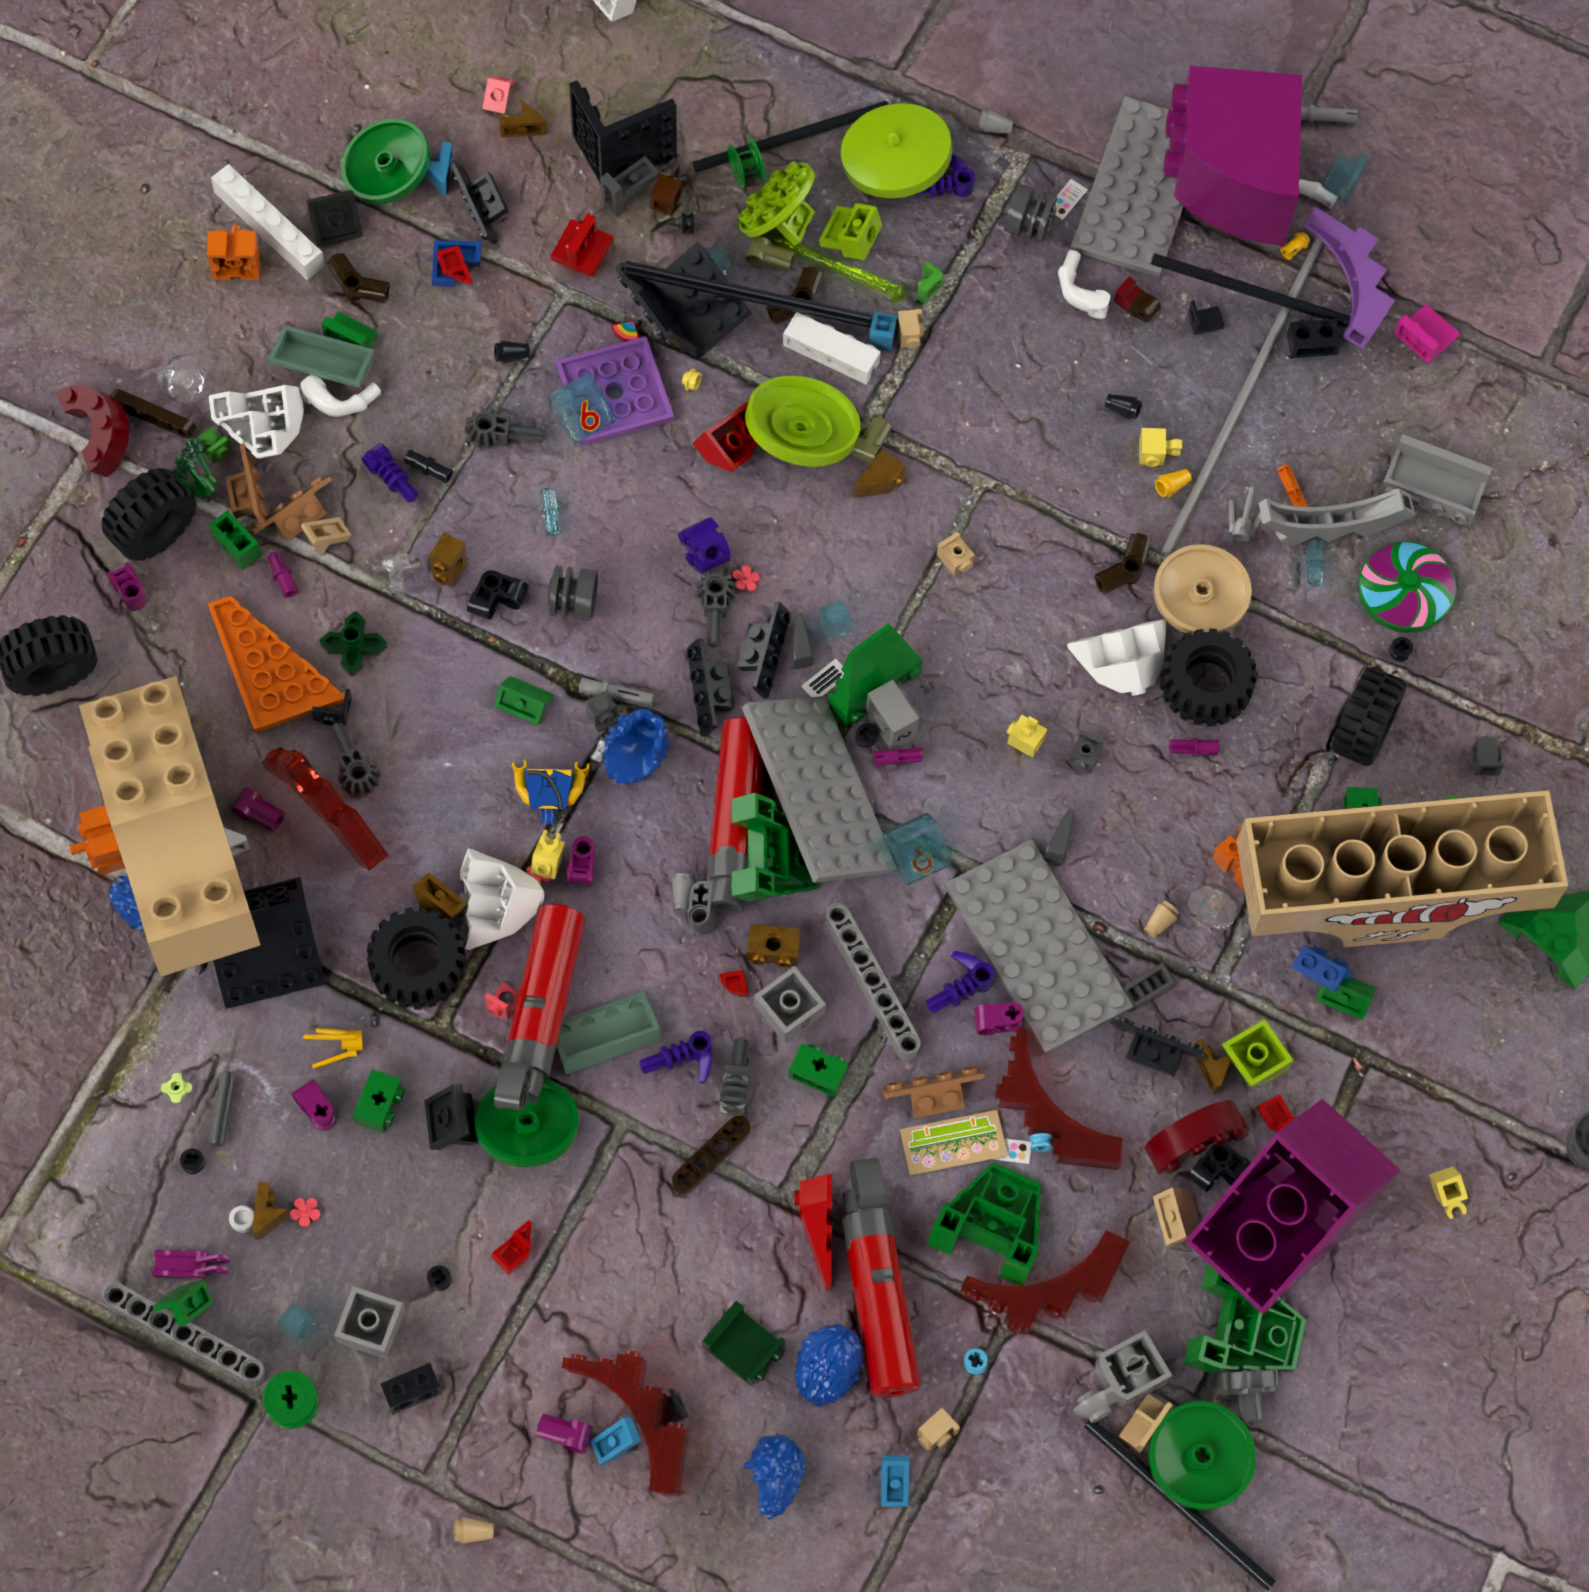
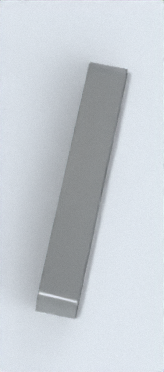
(874, 993)
(193, 1343)

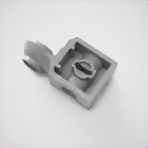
(1126, 1375)

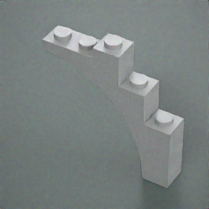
(1329, 523)

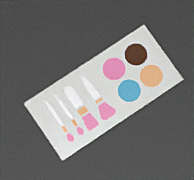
(1068, 198)
(1017, 1150)

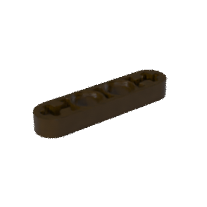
(154, 414)
(707, 1151)

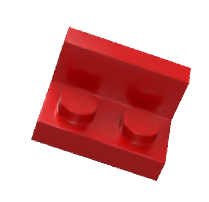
(582, 246)

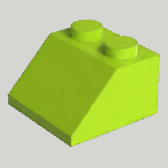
(1258, 1054)

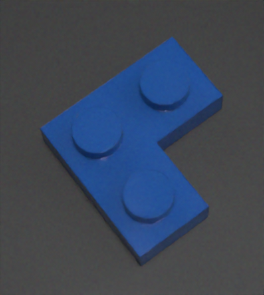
(471, 254)

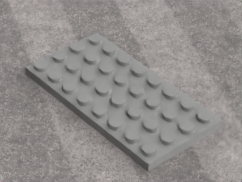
(1131, 201)
(819, 788)
(1038, 946)

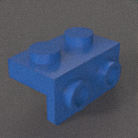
(1321, 968)

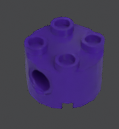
(705, 545)

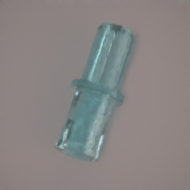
(550, 512)
(1315, 563)

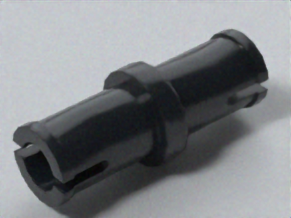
(428, 466)

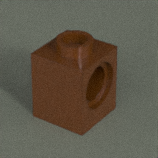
(666, 194)

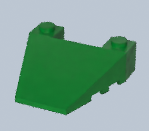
(868, 666)
(773, 853)
(997, 1213)
(1246, 1336)

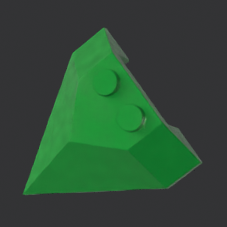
(1558, 933)

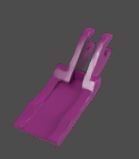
(188, 1264)

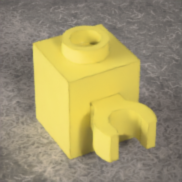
(1154, 447)
(1026, 735)
(547, 856)
(1449, 1190)

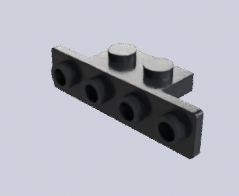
(483, 199)
(763, 648)
(710, 687)
(1155, 1050)

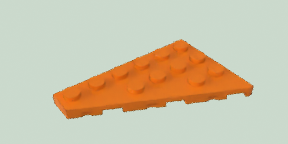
(269, 675)

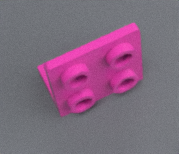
(1426, 333)

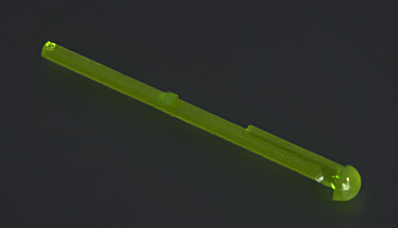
(854, 273)

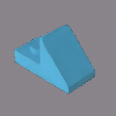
(439, 170)
(882, 330)
(616, 1441)
(895, 1480)

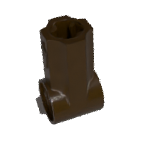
(366, 287)
(806, 289)
(1118, 574)

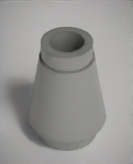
(994, 122)
(681, 890)

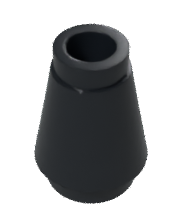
(510, 351)
(1124, 405)

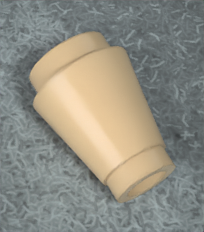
(1162, 917)
(472, 1530)

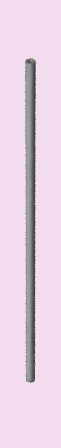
(1240, 401)

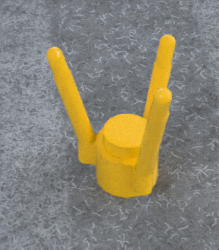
(350, 1040)

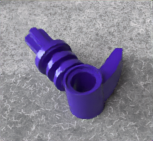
(952, 181)
(381, 461)
(967, 985)
(684, 1051)

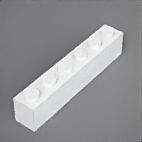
(268, 222)

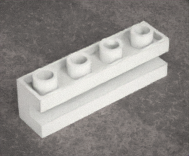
(831, 347)

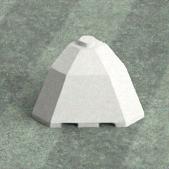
(260, 419)
(1124, 658)
(497, 899)

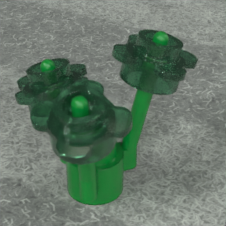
(186, 463)

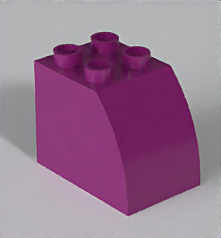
(1237, 149)
(1292, 1205)

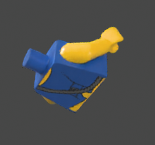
(549, 788)

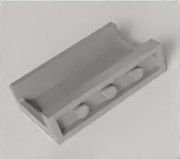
(1437, 479)

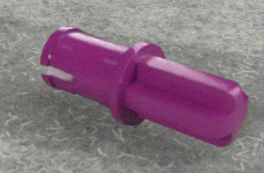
(282, 574)
(1194, 747)
(898, 756)

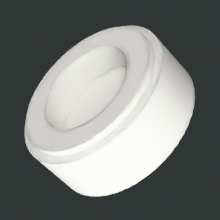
(241, 1219)

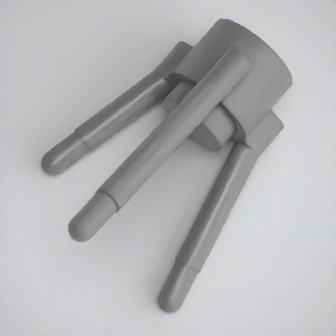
(1242, 528)

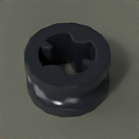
(687, 223)
(1408, 645)
(871, 730)
(194, 1153)
(434, 1270)

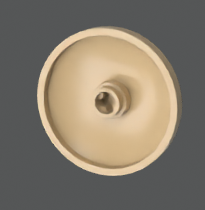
(1202, 589)

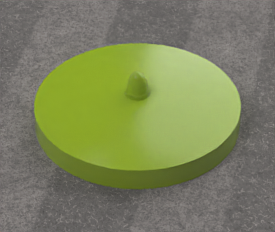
(896, 150)
(802, 421)

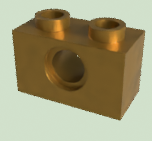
(448, 559)
(786, 938)

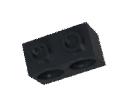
(1314, 344)
(411, 1388)

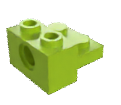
(852, 230)

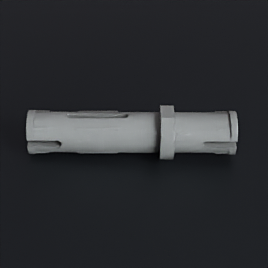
(1314, 113)
(617, 693)

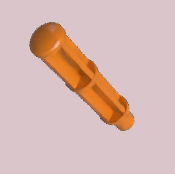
(1291, 486)

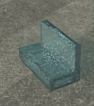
(1345, 176)

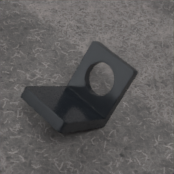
(1205, 319)
(332, 716)
(675, 1408)

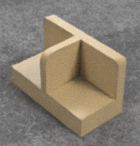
(1144, 1423)

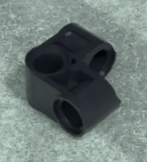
(508, 592)
(1208, 1169)

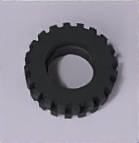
(148, 514)
(1214, 649)
(47, 655)
(1368, 716)
(416, 927)

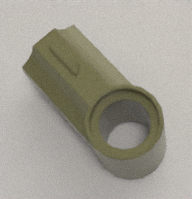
(762, 253)
(871, 442)

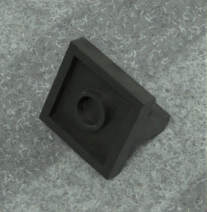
(334, 218)
(450, 1118)

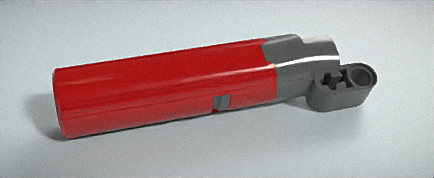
(739, 774)
(540, 1006)
(878, 1284)

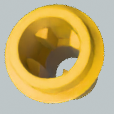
(1172, 482)

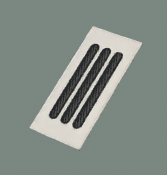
(824, 679)

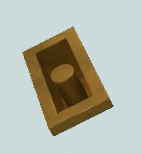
(880, 476)

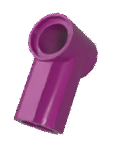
(252, 806)
(571, 1435)

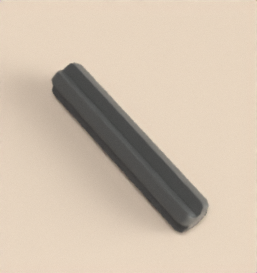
(222, 1109)

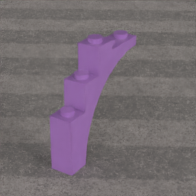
(1363, 274)

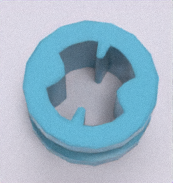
(1041, 1142)
(983, 1359)

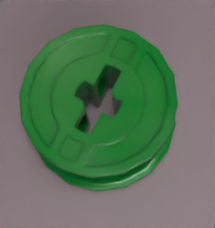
(754, 160)
(276, 1394)

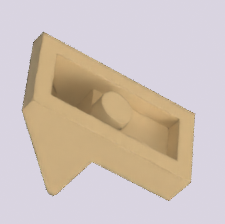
(326, 532)

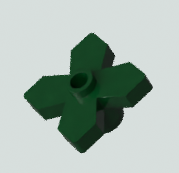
(353, 643)

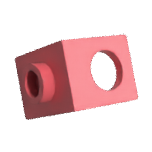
(497, 93)
(496, 1006)

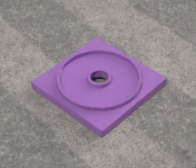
(632, 370)

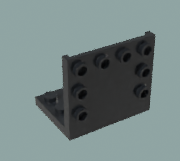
(625, 142)
(684, 315)
(287, 953)

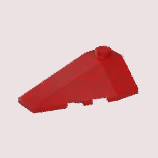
(727, 442)
(815, 1213)

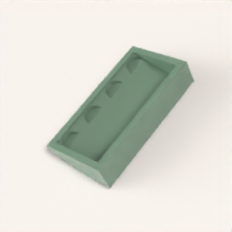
(322, 356)
(607, 1032)

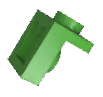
(930, 283)
(216, 445)

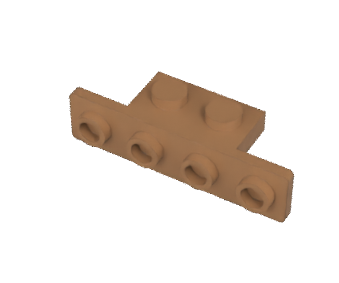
(244, 490)
(301, 509)
(936, 1093)

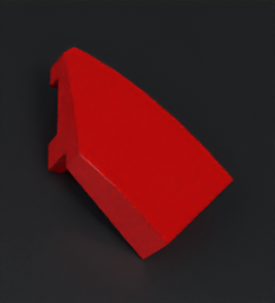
(453, 265)
(1275, 1113)
(515, 1250)

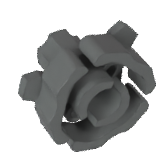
(1249, 1387)

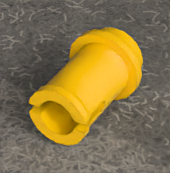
(1299, 242)

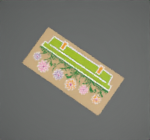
(953, 1142)

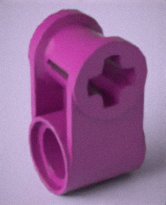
(125, 584)
(581, 866)
(996, 1019)
(313, 1102)

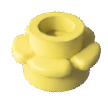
(691, 379)

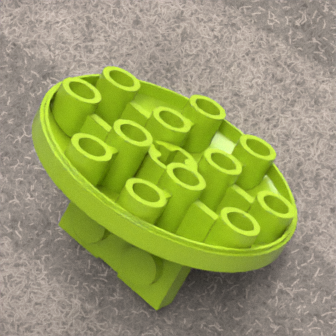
(780, 204)

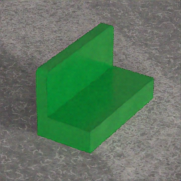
(348, 330)
(522, 699)
(1351, 997)
(186, 1301)

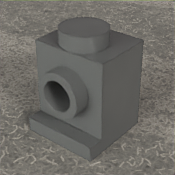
(601, 711)
(1089, 743)
(1486, 756)

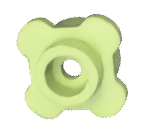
(176, 1095)

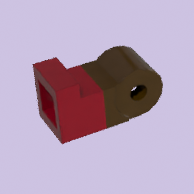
(1136, 301)

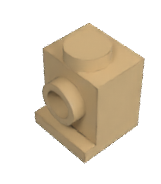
(910, 328)
(955, 563)
(937, 1430)

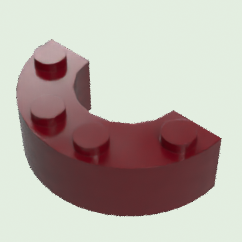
(109, 426)
(1193, 1133)

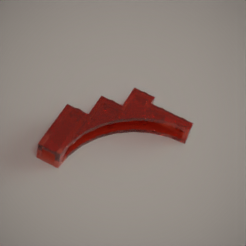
(324, 800)
(1072, 1142)
(1055, 1296)
(665, 1443)

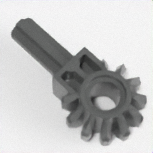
(499, 430)
(715, 603)
(354, 763)
(735, 1080)

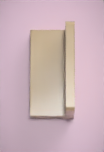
(1176, 1214)

